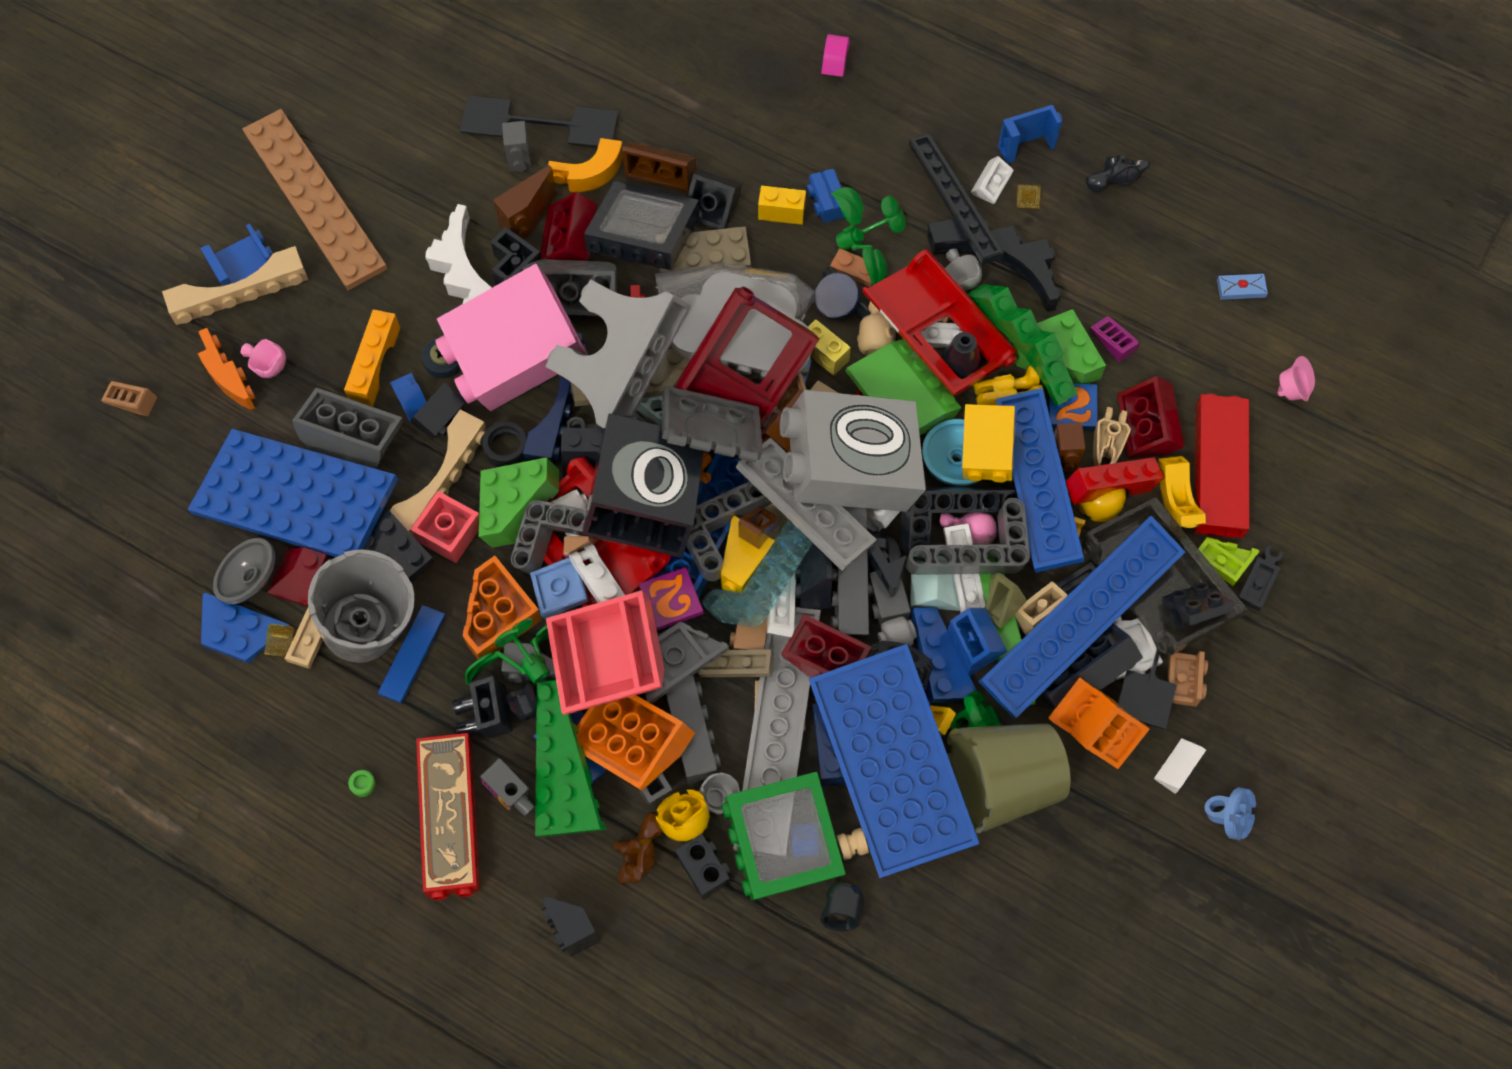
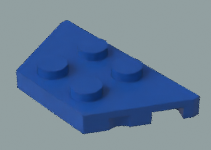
(234, 629)

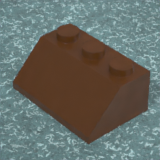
(658, 166)

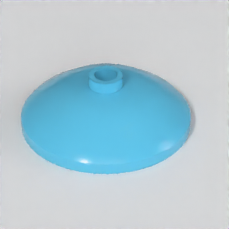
(940, 448)

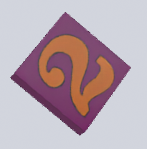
(672, 598)

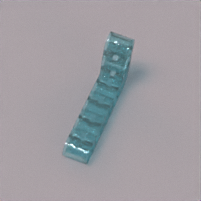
(766, 584)

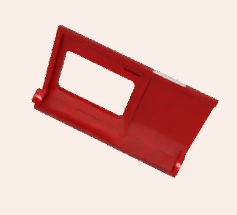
(923, 296)

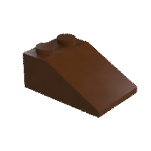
(526, 203)

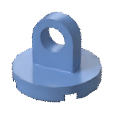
(1236, 814)

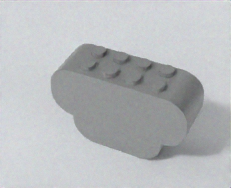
(757, 338)

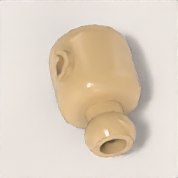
(874, 332)

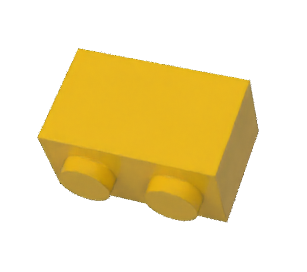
(781, 205)

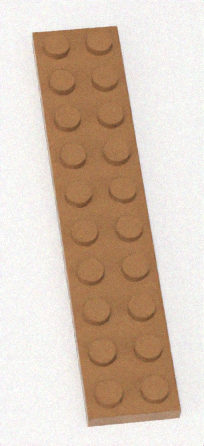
(315, 199)

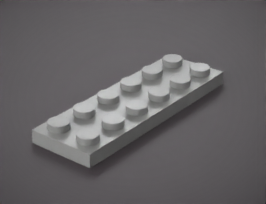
(825, 525)

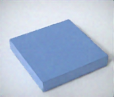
(558, 588)

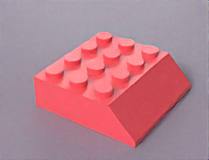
(605, 652)

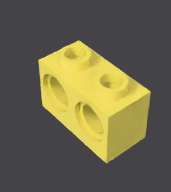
(830, 350)

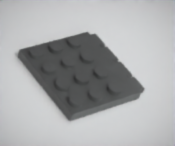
(711, 423)

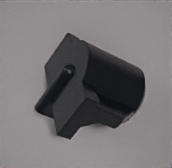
(523, 702)

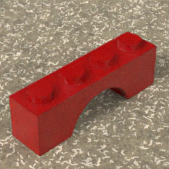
(1095, 481)

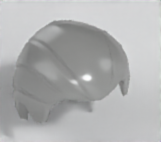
(964, 269)

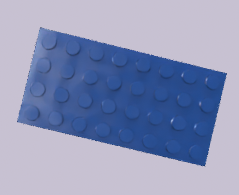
(293, 494)
(893, 761)

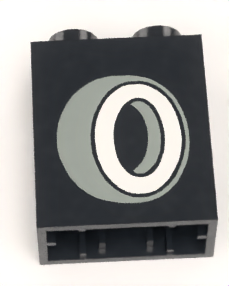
(643, 488)

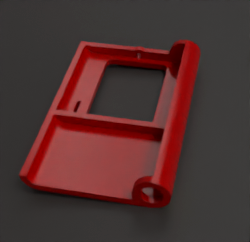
(625, 562)

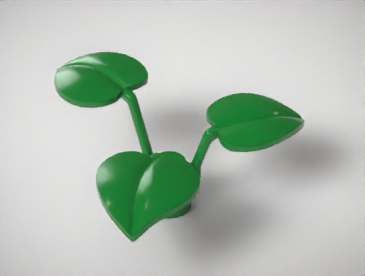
(851, 237)
(532, 664)

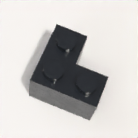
(512, 253)

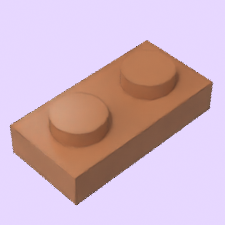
(851, 265)

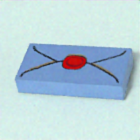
(1242, 286)

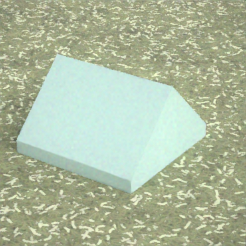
(933, 590)

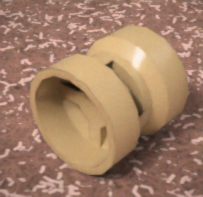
(852, 844)

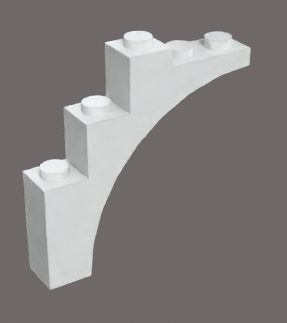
(450, 258)

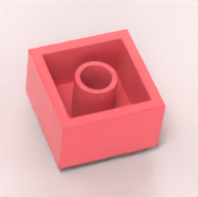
(446, 527)

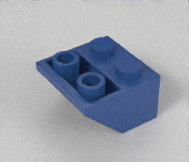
(975, 639)

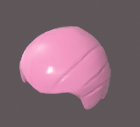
(265, 359)
(981, 525)

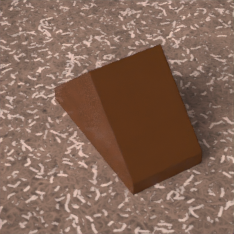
(757, 526)

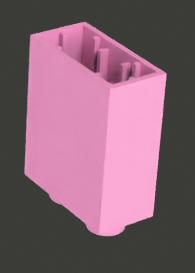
(506, 338)

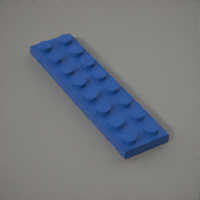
(1042, 484)

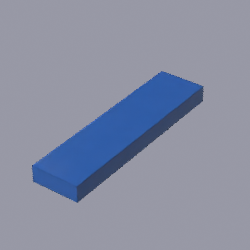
(412, 654)

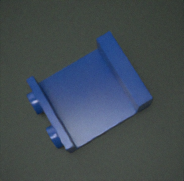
(1027, 127)
(238, 259)

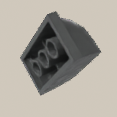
(571, 276)
(345, 428)

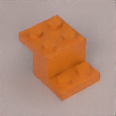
(1099, 723)

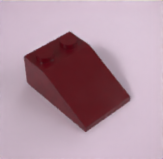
(820, 648)

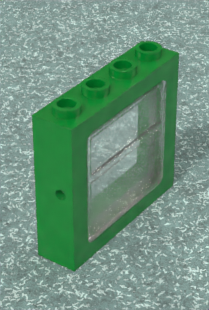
(782, 836)

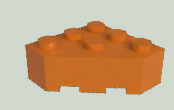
(495, 607)

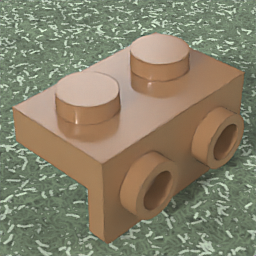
(1187, 674)

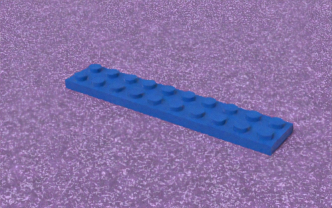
(1081, 617)

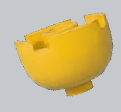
(1105, 507)
(683, 815)

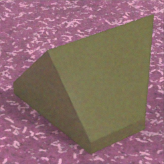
(1003, 599)

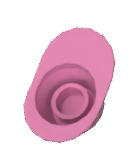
(1297, 380)

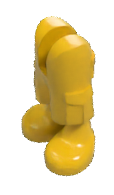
(1005, 386)

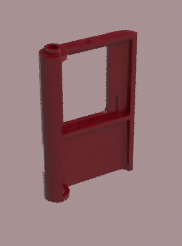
(711, 377)

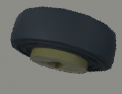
(435, 364)

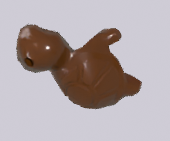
(639, 853)

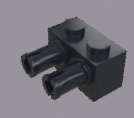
(489, 708)

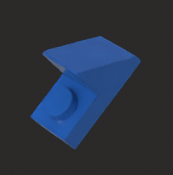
(408, 394)

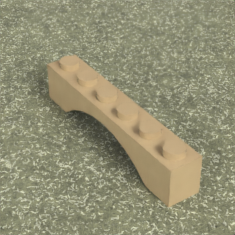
(192, 302)
(464, 437)

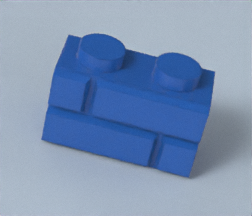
(820, 188)

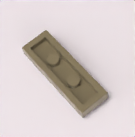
(741, 664)

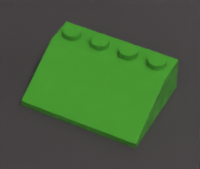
(901, 375)

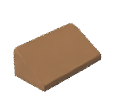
(577, 543)

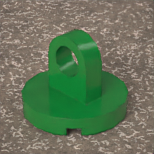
(976, 712)

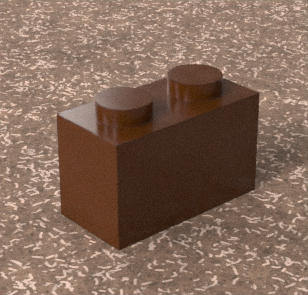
(1070, 445)

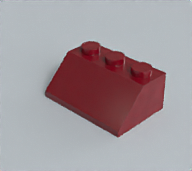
(566, 228)
(1152, 419)

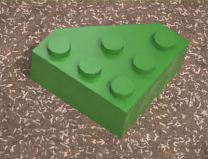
(1079, 355)
(506, 494)

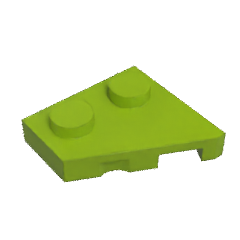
(1227, 558)

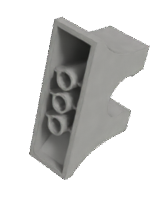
(634, 349)

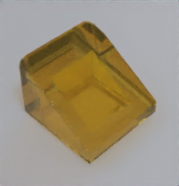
(1028, 196)
(278, 639)

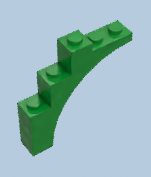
(1038, 346)

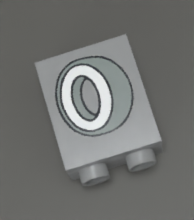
(853, 451)

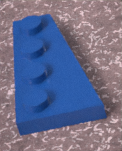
(949, 677)

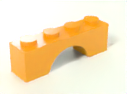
(364, 375)

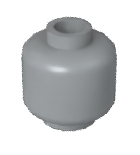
(898, 630)

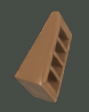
(142, 404)

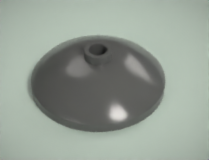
(244, 571)

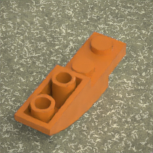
(225, 372)

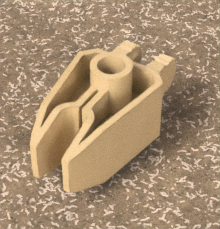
(1110, 437)

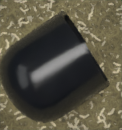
(846, 900)

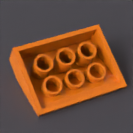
(632, 739)

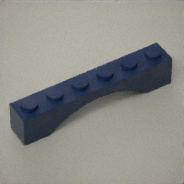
(546, 437)

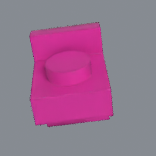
(835, 55)

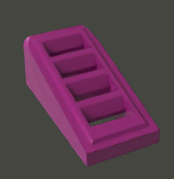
(1125, 337)

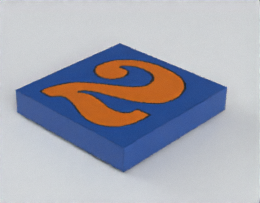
(1078, 409)

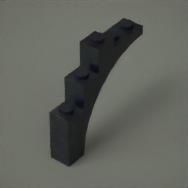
(1029, 259)

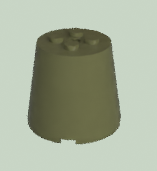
(1008, 771)

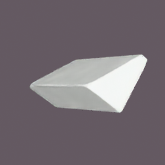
(992, 180)
(1179, 765)

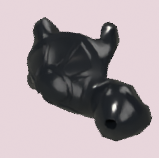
(1117, 173)

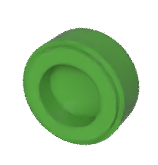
(362, 783)

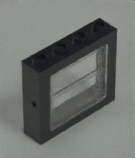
(642, 225)

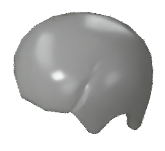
(716, 788)

